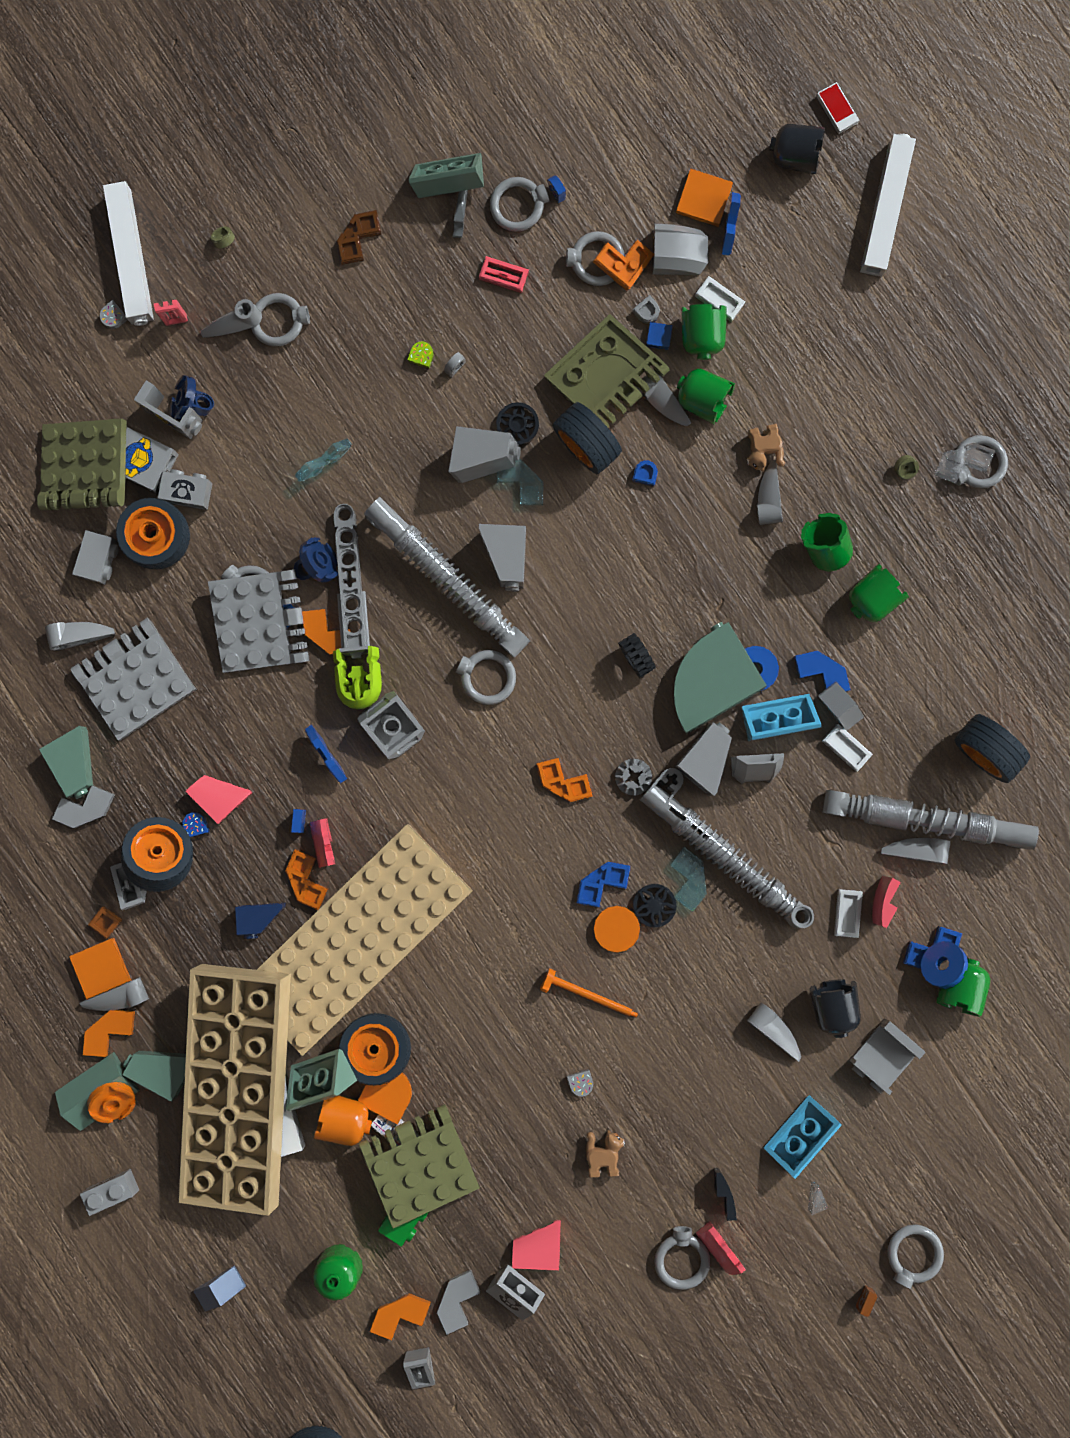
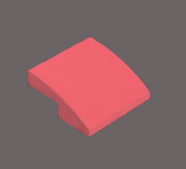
(882, 909)

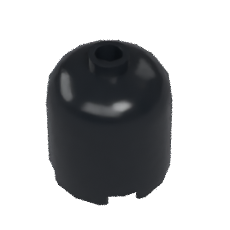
(798, 147)
(836, 1007)

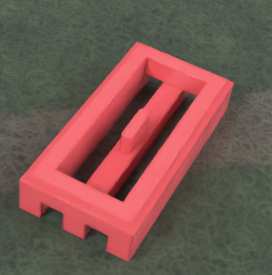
(502, 283)
(174, 311)

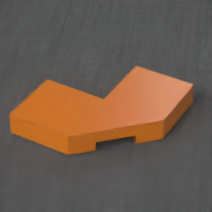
(317, 630)
(569, 789)
(304, 889)
(98, 1035)
(407, 1307)

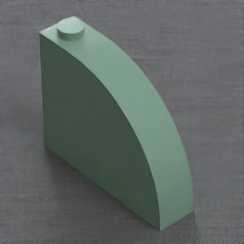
(714, 678)

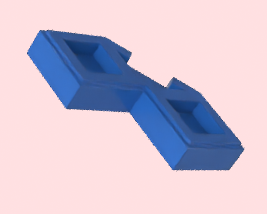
(732, 215)
(818, 663)
(319, 745)
(607, 874)
(916, 951)

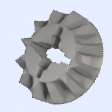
(644, 779)

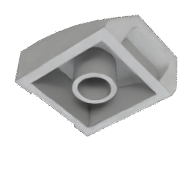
(679, 250)
(391, 725)
(756, 767)

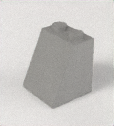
(481, 453)
(506, 552)
(706, 758)

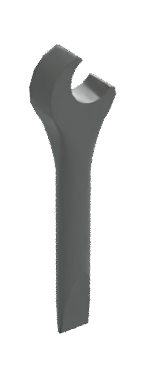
(460, 214)

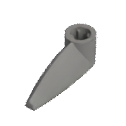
(243, 317)
(664, 401)
(769, 497)
(72, 634)
(920, 849)
(117, 998)
(775, 1029)

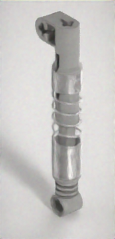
(900, 813)

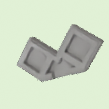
(94, 807)
(457, 1290)

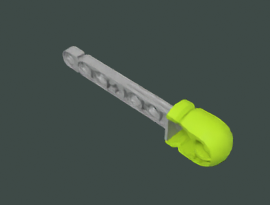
(353, 643)

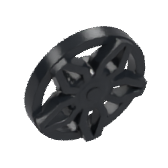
(517, 422)
(654, 905)

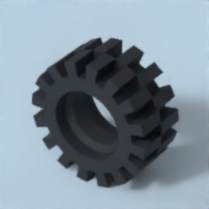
(637, 655)

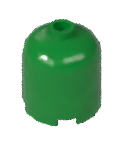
(704, 330)
(704, 394)
(828, 542)
(876, 595)
(970, 992)
(339, 1265)

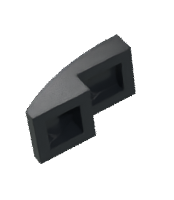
(722, 1190)

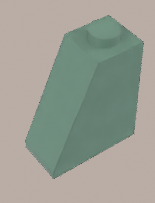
(71, 761)
(157, 1072)

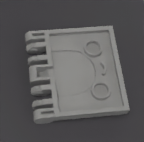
(254, 622)
(136, 683)

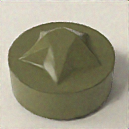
(222, 237)
(906, 467)

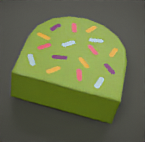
(421, 354)

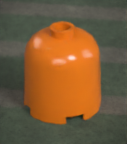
(342, 1121)

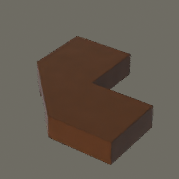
(359, 227)

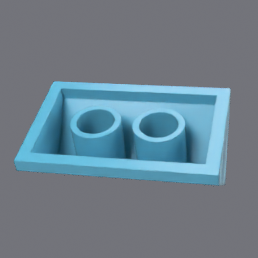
(780, 717)
(802, 1136)

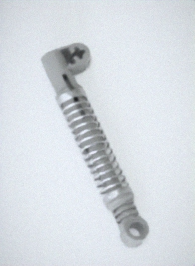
(409, 540)
(771, 892)

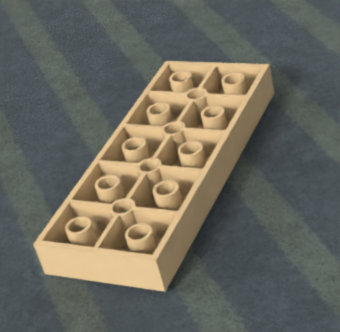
(364, 933)
(234, 1088)

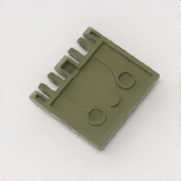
(605, 368)
(81, 462)
(422, 1170)

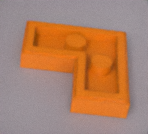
(624, 268)

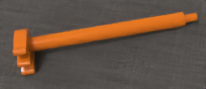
(550, 978)

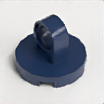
(187, 397)
(317, 560)

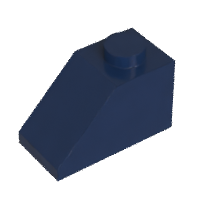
(256, 918)

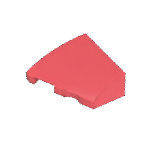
(217, 797)
(321, 839)
(538, 1249)
(720, 1250)

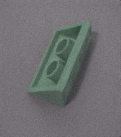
(447, 175)
(318, 1079)
(74, 1095)

